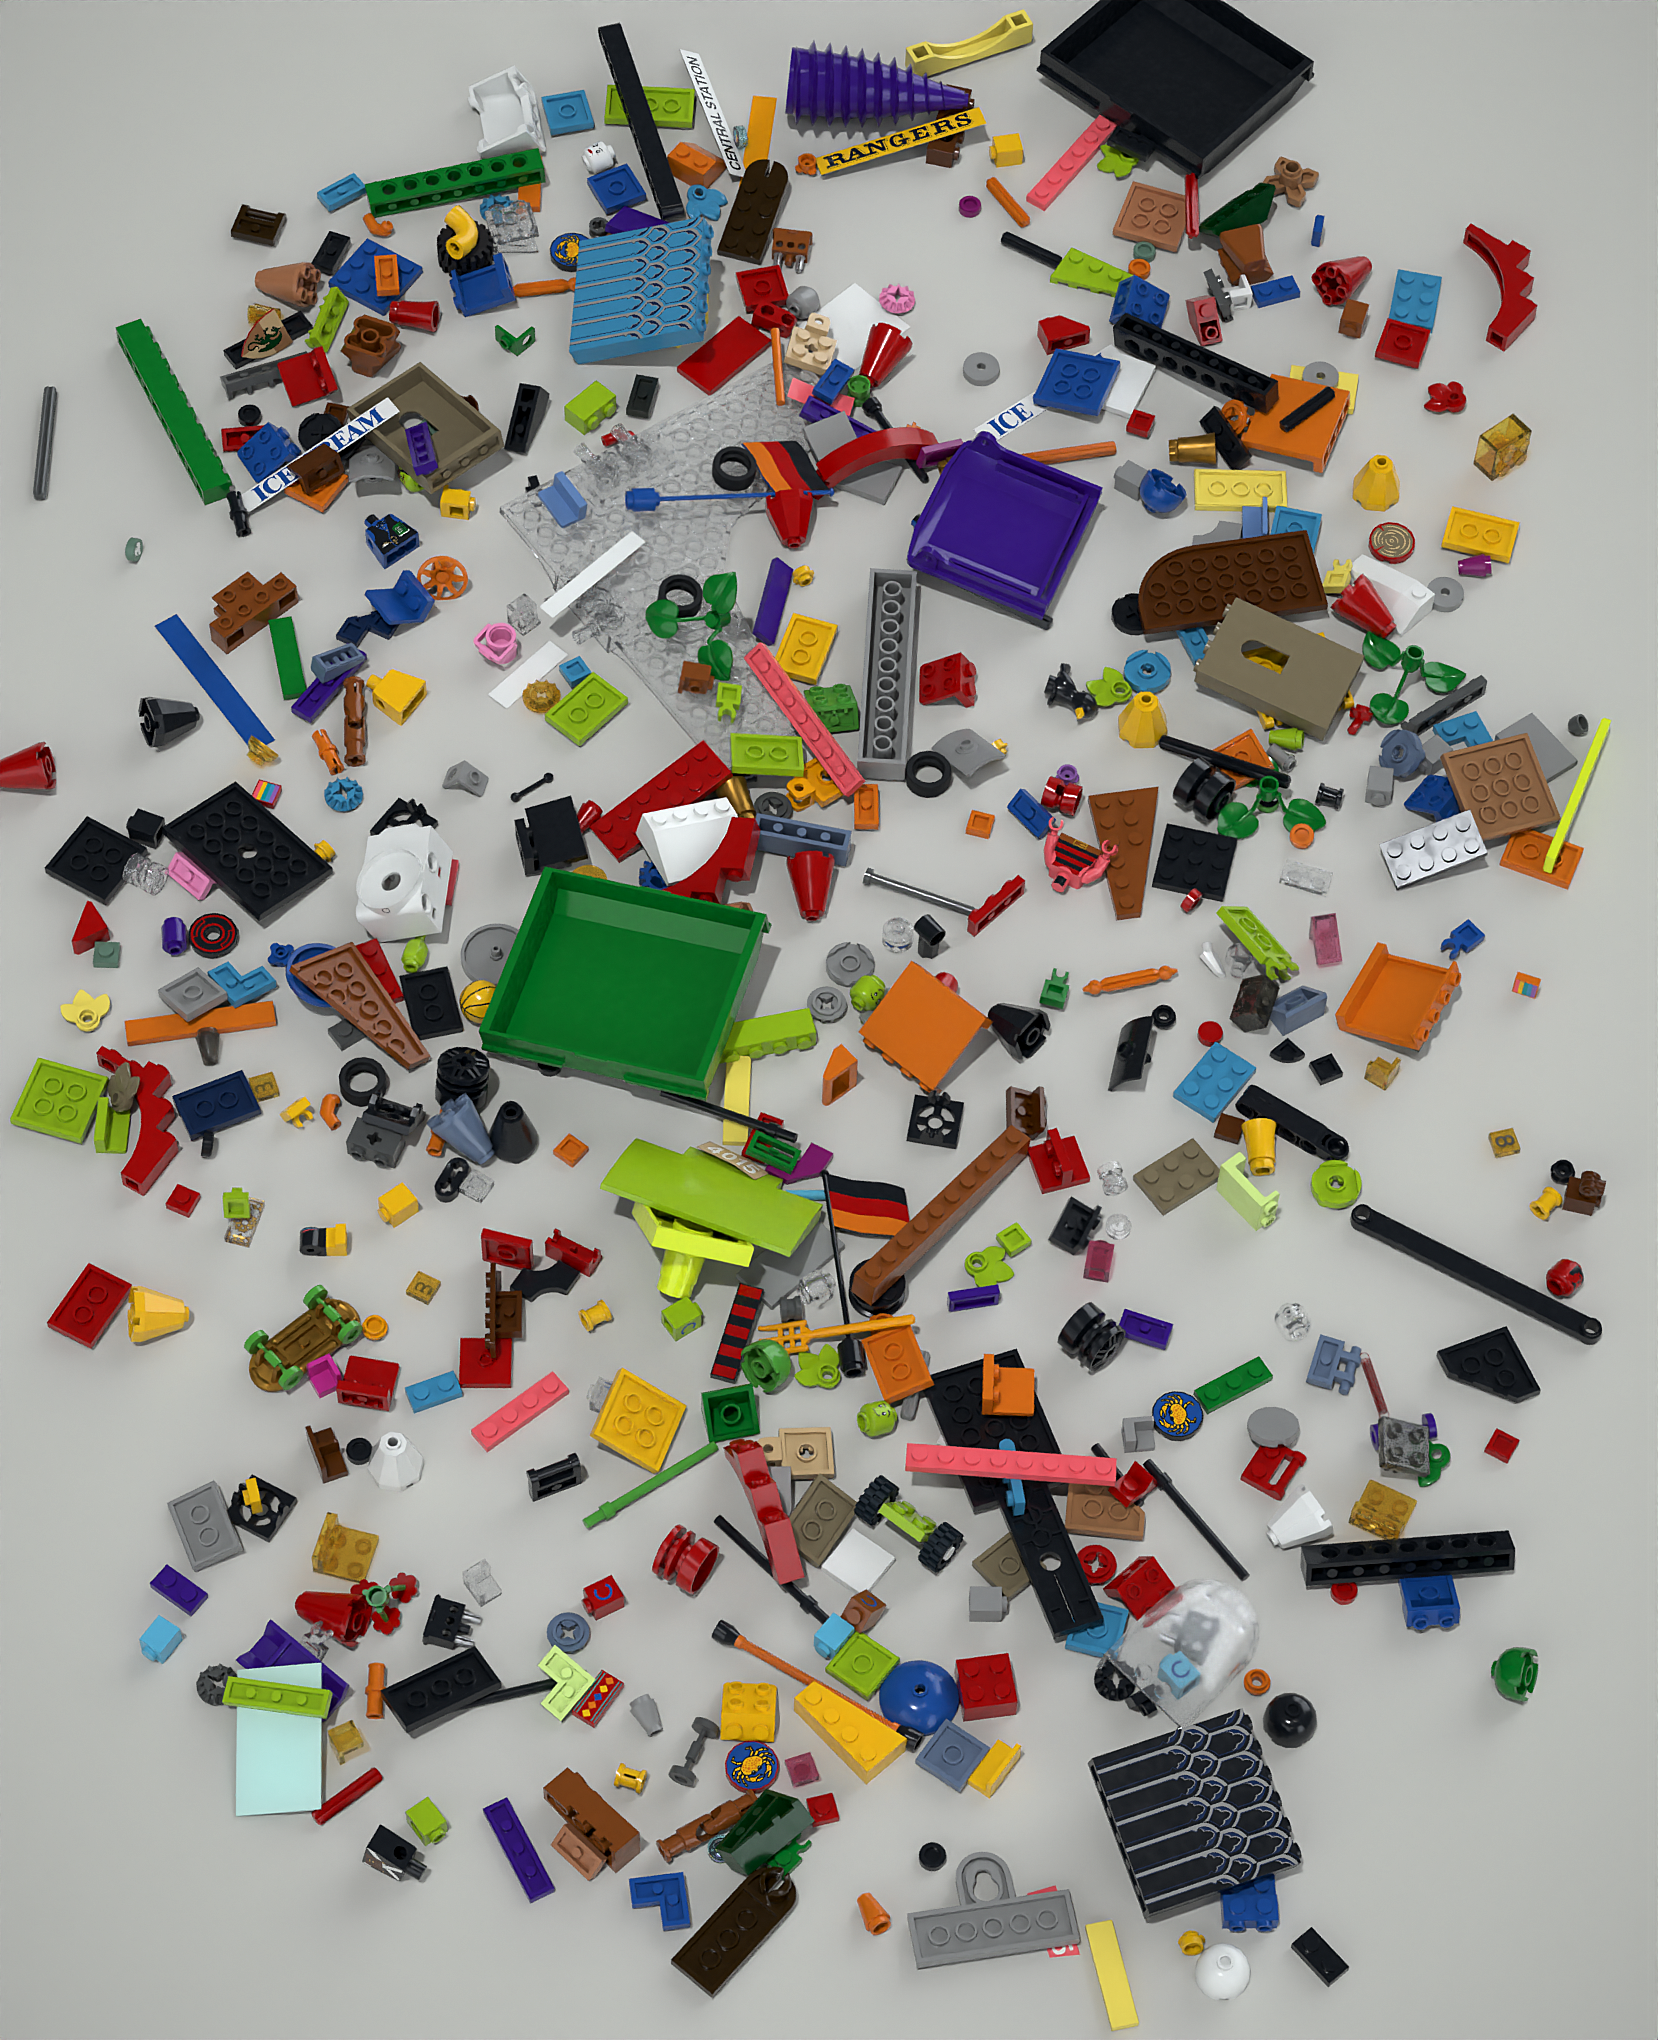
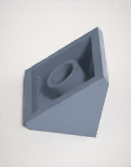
(1298, 1009)

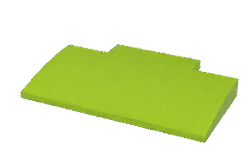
(713, 1195)

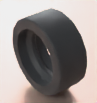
(734, 454)
(685, 583)
(925, 789)
(356, 1066)

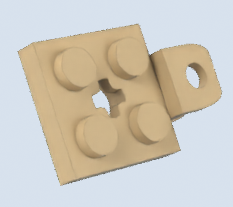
(811, 338)
(789, 1444)

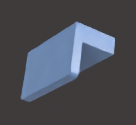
(563, 501)
(1255, 520)

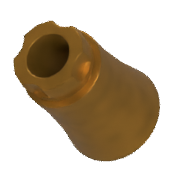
(1193, 449)
(738, 795)

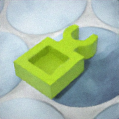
(728, 700)

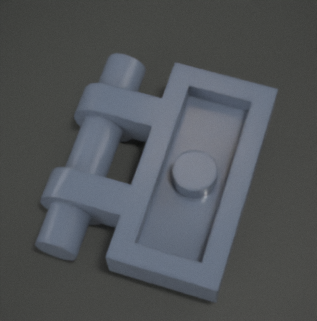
(1325, 1363)

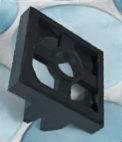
(401, 806)
(381, 1119)
(930, 1135)
(266, 1531)

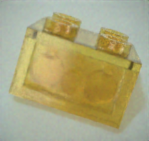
(1382, 1511)
(343, 1551)

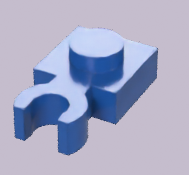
(1465, 937)

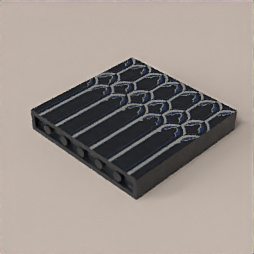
(1194, 1812)

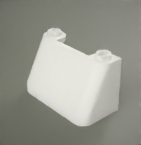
(507, 114)

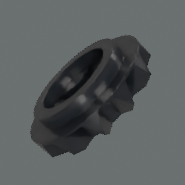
(1107, 1687)

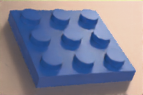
(358, 278)
(1076, 382)

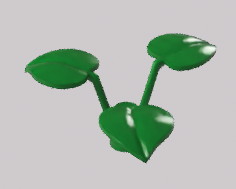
(721, 593)
(1381, 652)
(1239, 823)

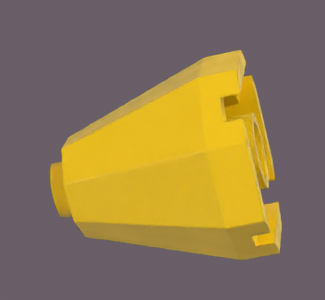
(1377, 484)
(1142, 721)
(153, 1314)

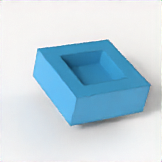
(574, 671)

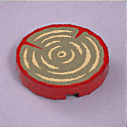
(1391, 542)

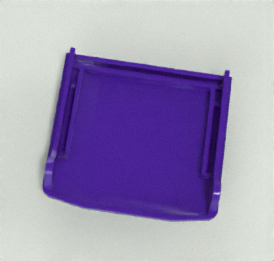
(1002, 525)

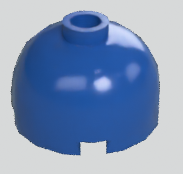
(1160, 493)

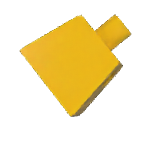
(397, 694)

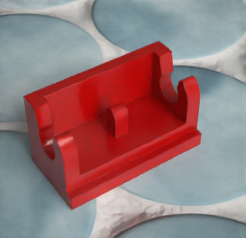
(572, 1253)

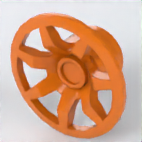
(443, 575)

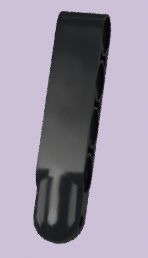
(1293, 1124)

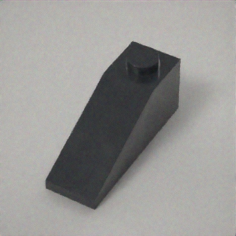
(526, 417)

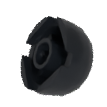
(1290, 1720)

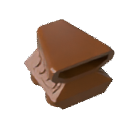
(1244, 254)
(370, 344)

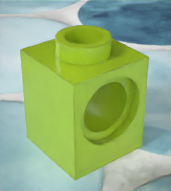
(426, 1821)

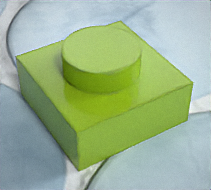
(1013, 1239)

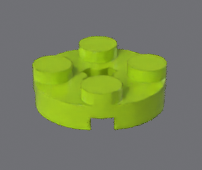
(1336, 1197)

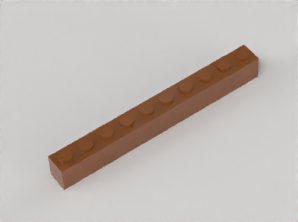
(940, 1215)

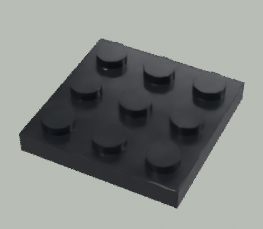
(94, 860)
(1194, 860)

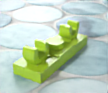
(328, 319)

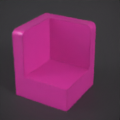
(323, 1375)

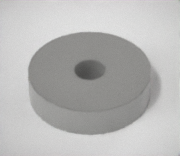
(981, 361)
(1321, 370)
(1447, 586)

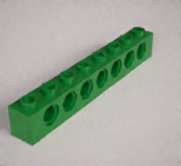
(455, 183)

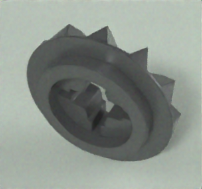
(777, 801)
(205, 1685)

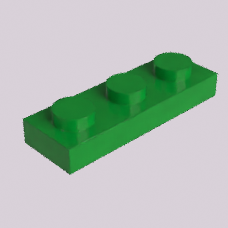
(1233, 1385)

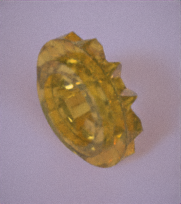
(541, 704)

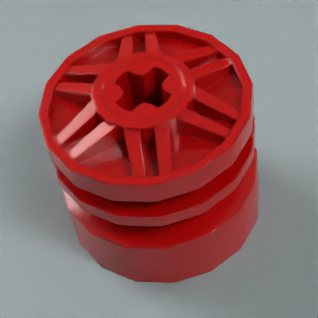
(685, 1559)

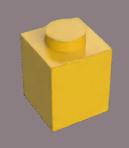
(1006, 150)
(397, 1205)

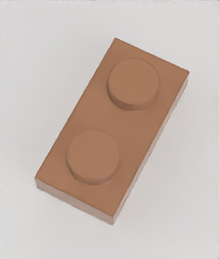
(579, 1851)

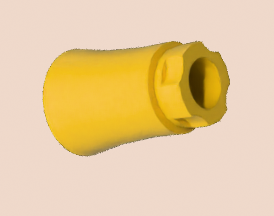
(1260, 1145)

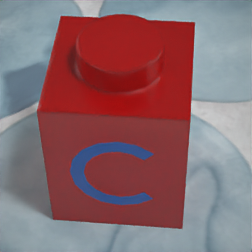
(602, 1598)

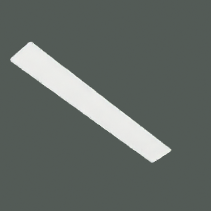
(592, 574)

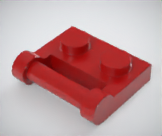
(1266, 1463)

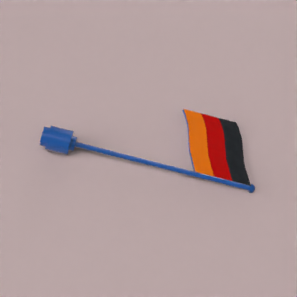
(780, 464)

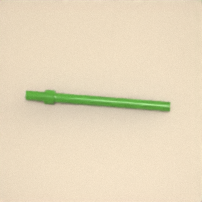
(609, 1509)

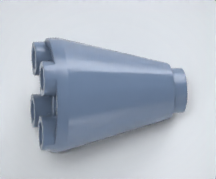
(463, 1129)

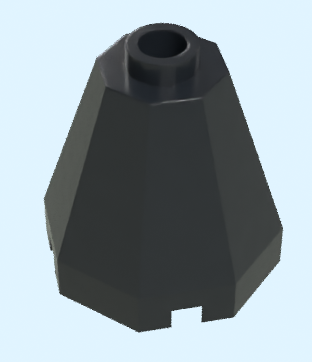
(166, 719)
(1019, 1028)

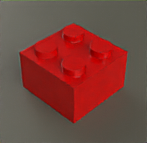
(985, 1687)

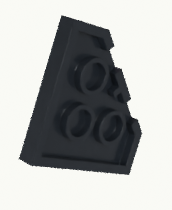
(1491, 1364)

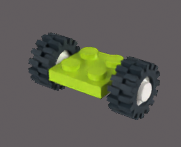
(880, 1501)

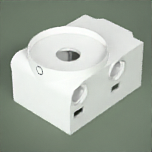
(406, 910)

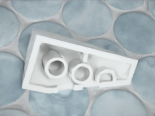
(1403, 596)

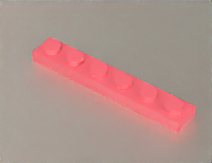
(1071, 163)

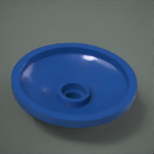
(298, 987)
(921, 1711)

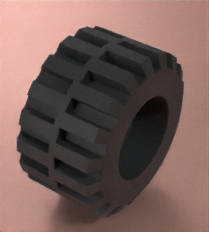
(479, 257)

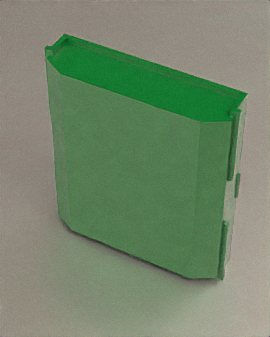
(624, 982)

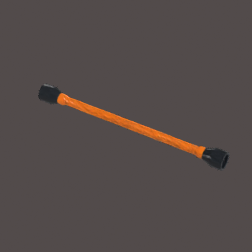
(728, 1635)

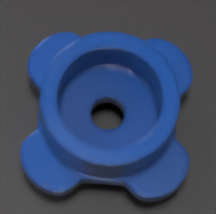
(280, 960)

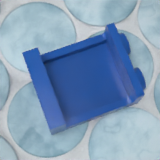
(483, 287)

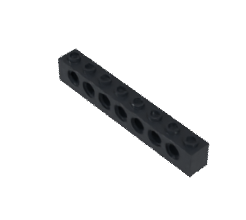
(1196, 363)
(1407, 1558)

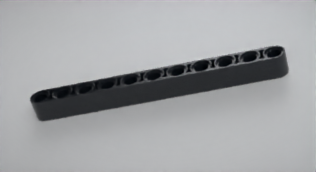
(641, 121)

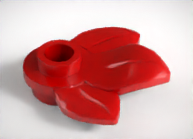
(1446, 397)

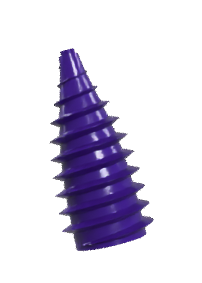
(861, 88)

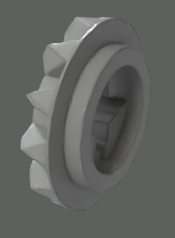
(826, 995)

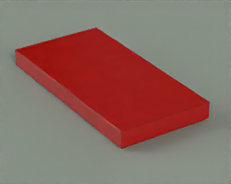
(724, 355)

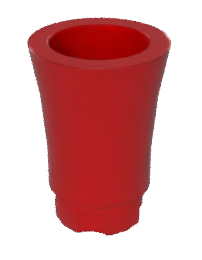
(415, 314)

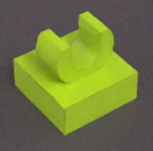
(236, 1203)

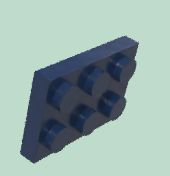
(216, 1104)

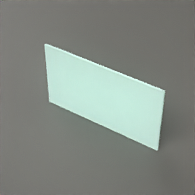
(279, 1751)

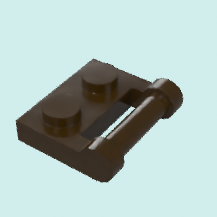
(255, 229)

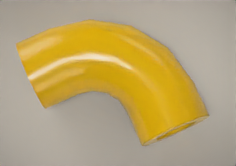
(465, 230)

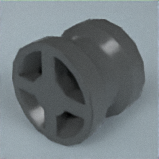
(790, 1309)

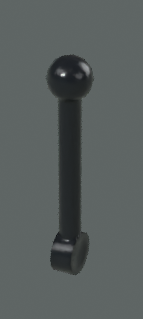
(548, 778)

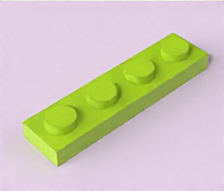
(277, 1697)

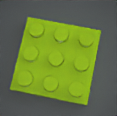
(59, 1100)

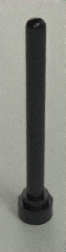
(873, 408)

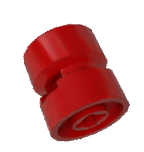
(1061, 795)

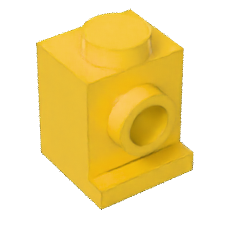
(456, 503)

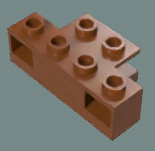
(247, 607)

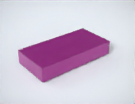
(938, 452)

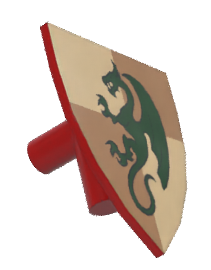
(266, 337)

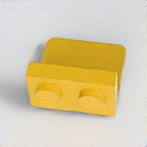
(748, 1711)

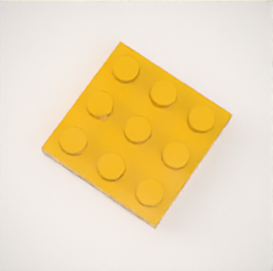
(638, 1420)

